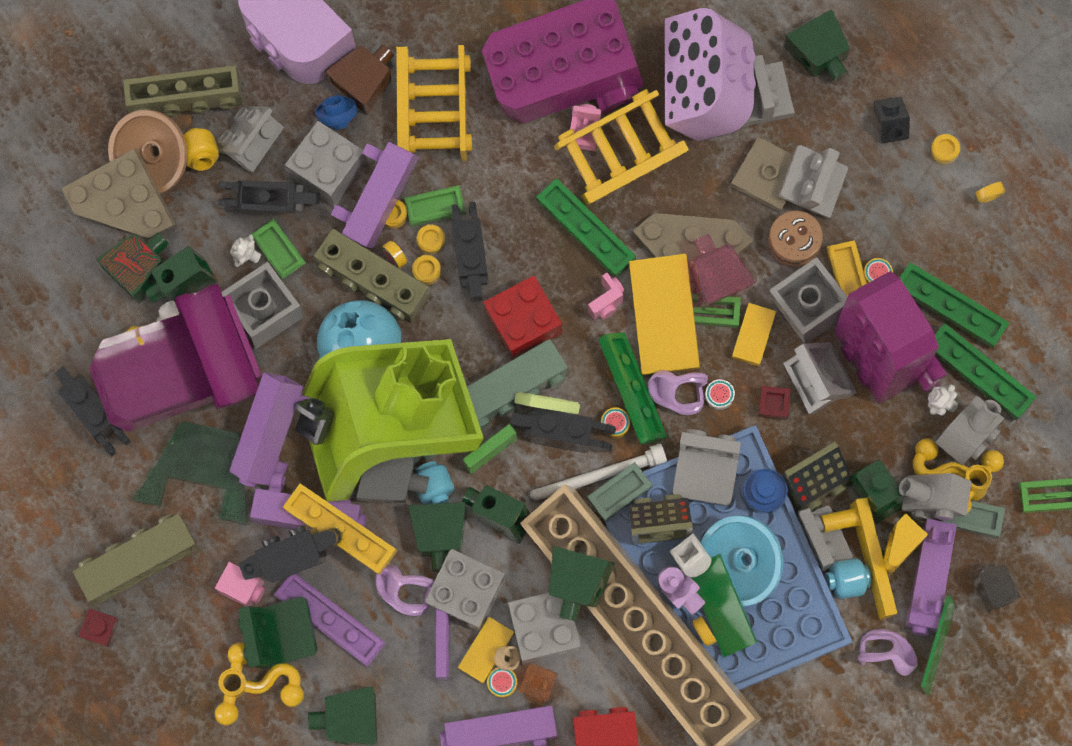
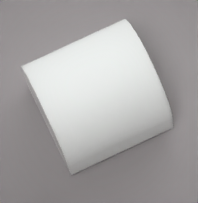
(691, 556)

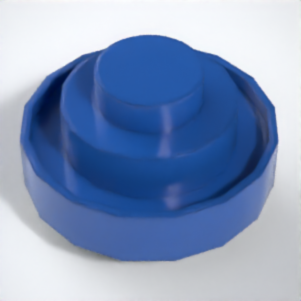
(336, 111)
(765, 490)

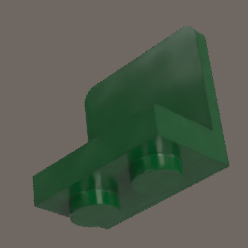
(277, 633)

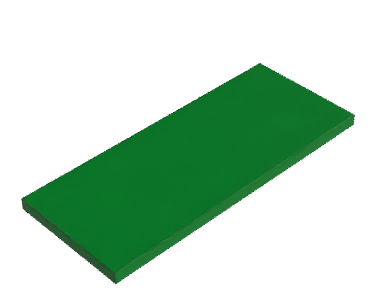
(724, 608)
(938, 645)

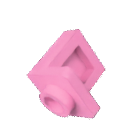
(581, 118)
(606, 304)

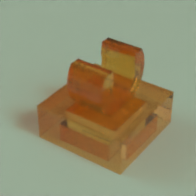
(538, 682)

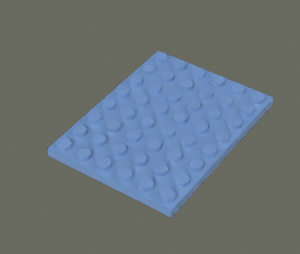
(789, 625)

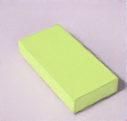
(547, 402)

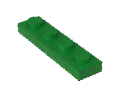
(586, 228)
(953, 306)
(982, 372)
(632, 388)

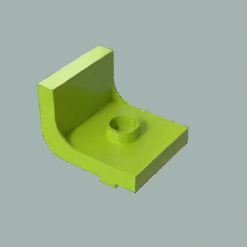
(389, 407)

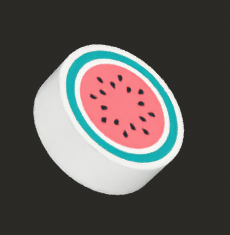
(719, 394)

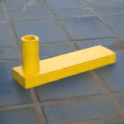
(862, 519)
(356, 540)

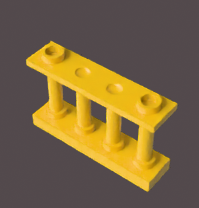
(408, 91)
(643, 161)

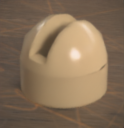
(509, 652)

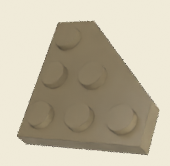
(121, 197)
(676, 234)

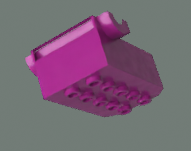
(563, 61)
(888, 339)
(180, 367)

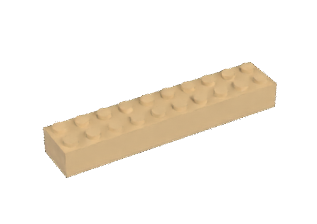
(647, 626)

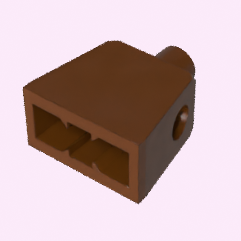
(362, 76)

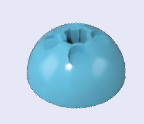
(357, 325)

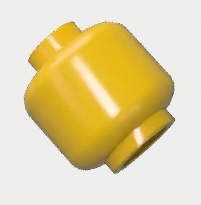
(201, 149)

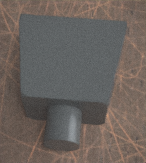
(391, 482)

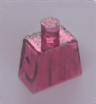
(717, 272)

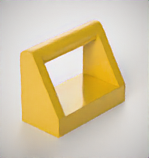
(902, 542)

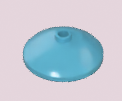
(736, 538)

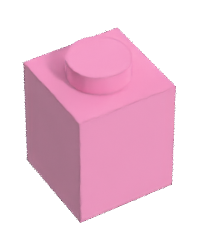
(237, 588)

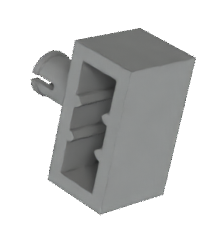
(971, 429)
(935, 496)

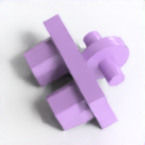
(680, 589)

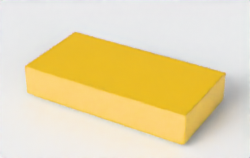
(846, 266)
(753, 334)
(480, 656)

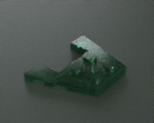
(200, 457)

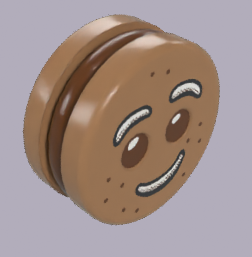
(795, 238)

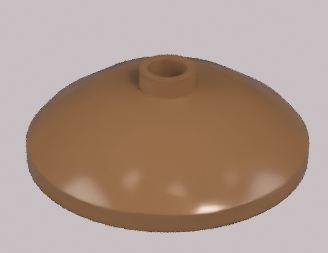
(144, 132)

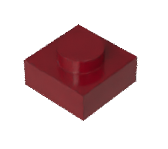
(774, 402)
(98, 627)

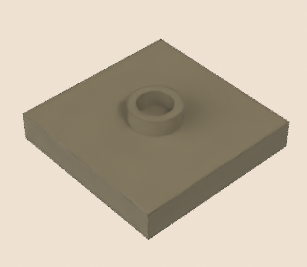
(763, 173)

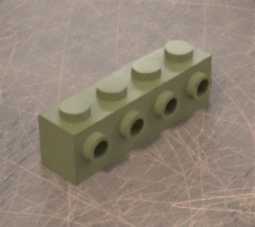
(185, 91)
(372, 276)
(136, 559)

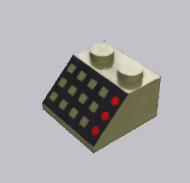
(817, 478)
(660, 519)

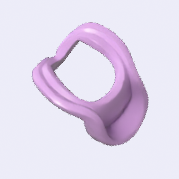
(663, 387)
(389, 584)
(902, 654)

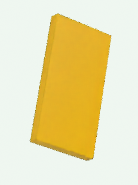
(664, 314)

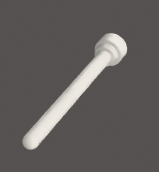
(651, 458)

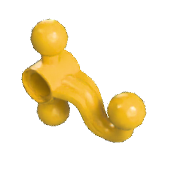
(991, 462)
(291, 694)

